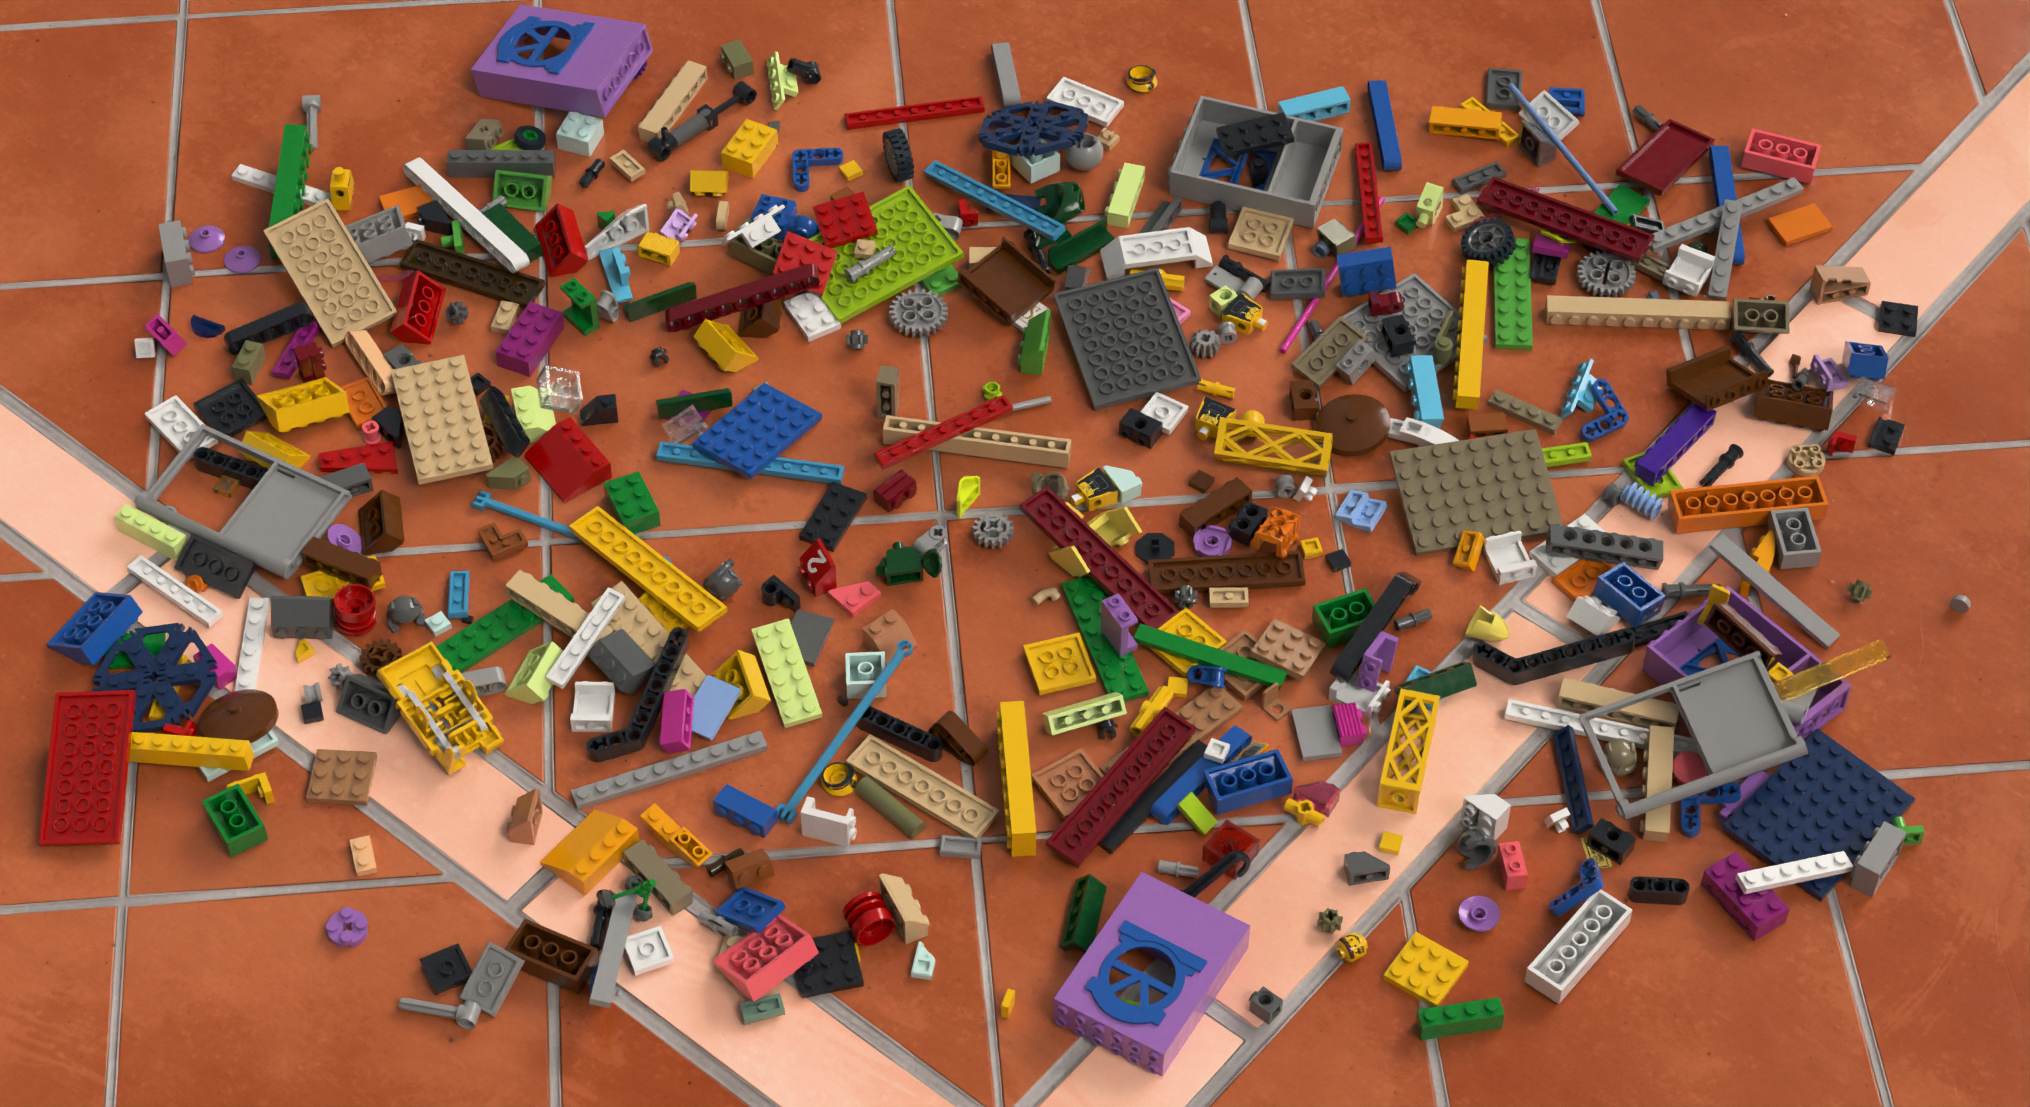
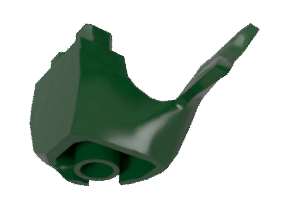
(1063, 203)

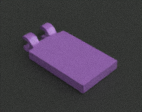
(1747, 789)

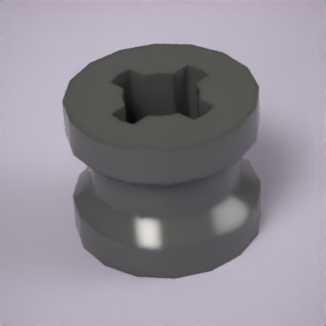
(1612, 494)

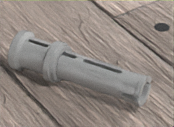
(863, 267)

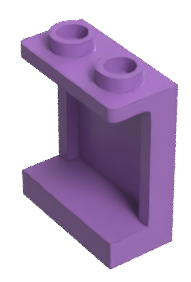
(1115, 621)
(1377, 658)

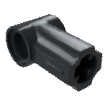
(808, 70)
(1218, 221)

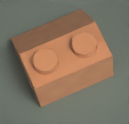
(886, 633)
(526, 818)

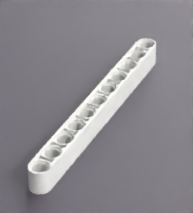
(469, 217)

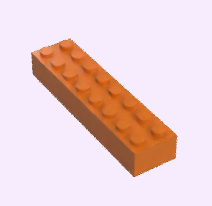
(1743, 503)

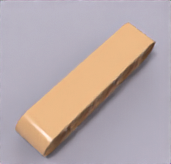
(371, 361)

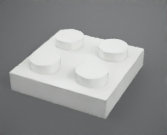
(1165, 410)
(648, 950)

